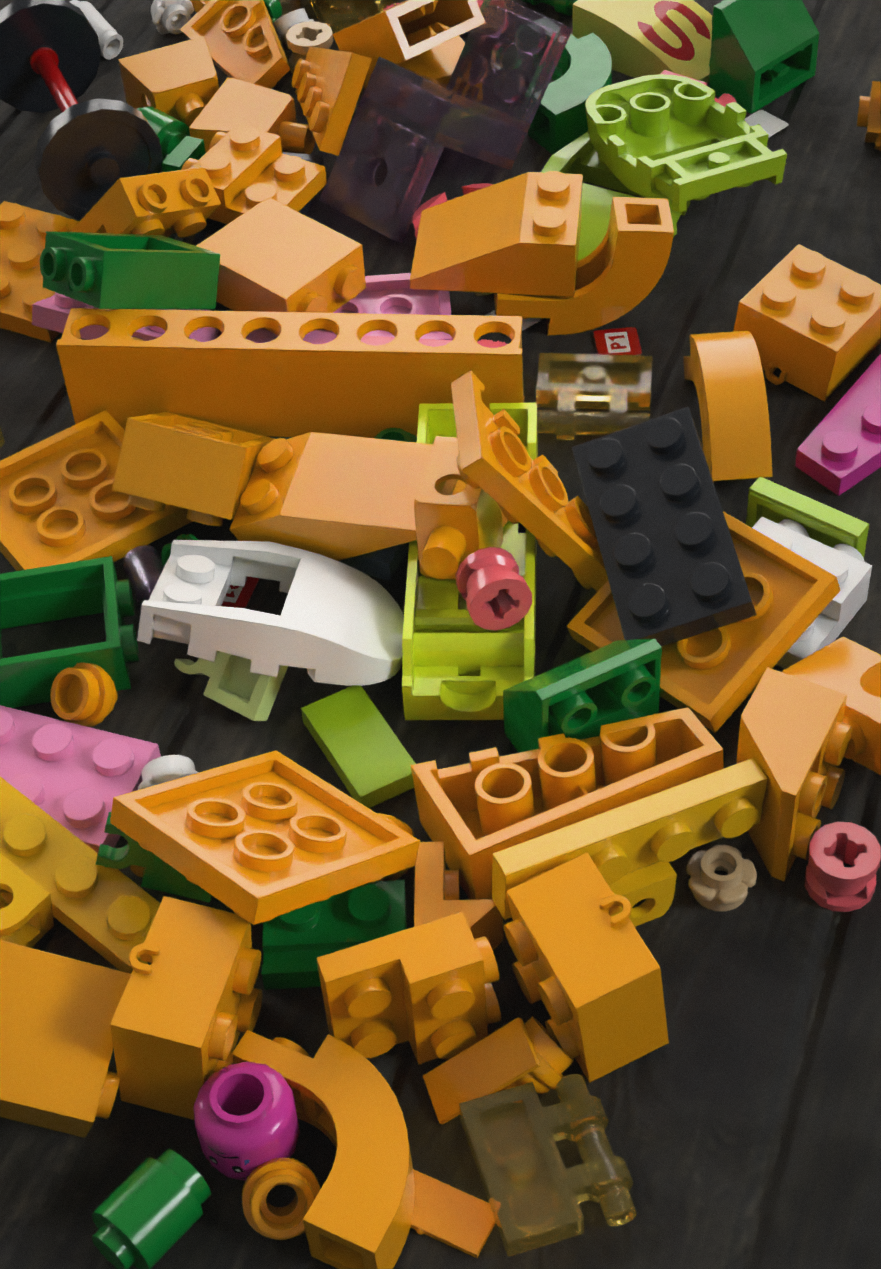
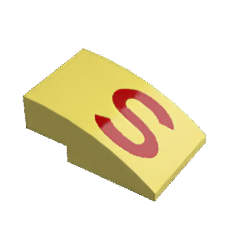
(649, 35)

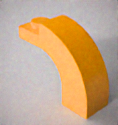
(609, 278)
(731, 404)
(370, 1191)

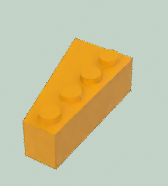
(564, 781)

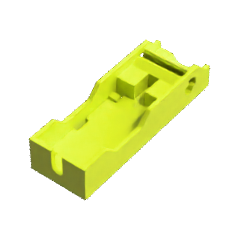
(447, 659)

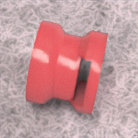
(493, 588)
(827, 878)

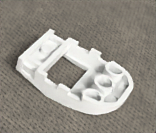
(331, 621)

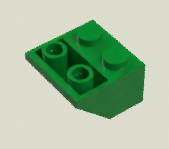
(761, 50)
(585, 693)

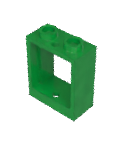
(130, 271)
(60, 594)

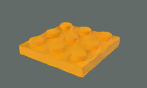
(20, 274)
(62, 501)
(724, 665)
(264, 835)

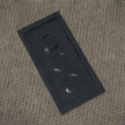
(662, 531)

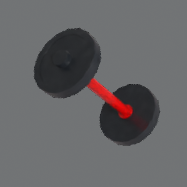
(44, 66)

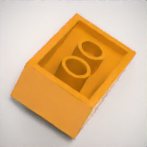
(503, 238)
(186, 465)
(332, 494)

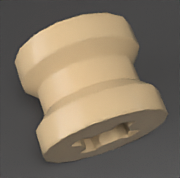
(307, 35)

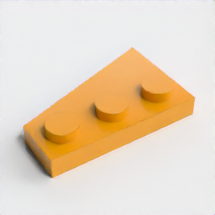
(240, 40)

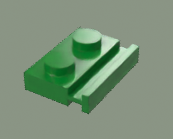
(328, 926)

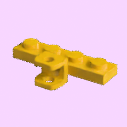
(641, 838)
(56, 875)

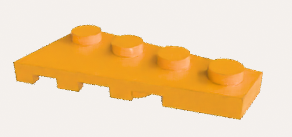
(328, 93)
(523, 488)

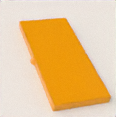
(481, 1069)
(451, 1215)

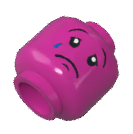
(245, 1118)

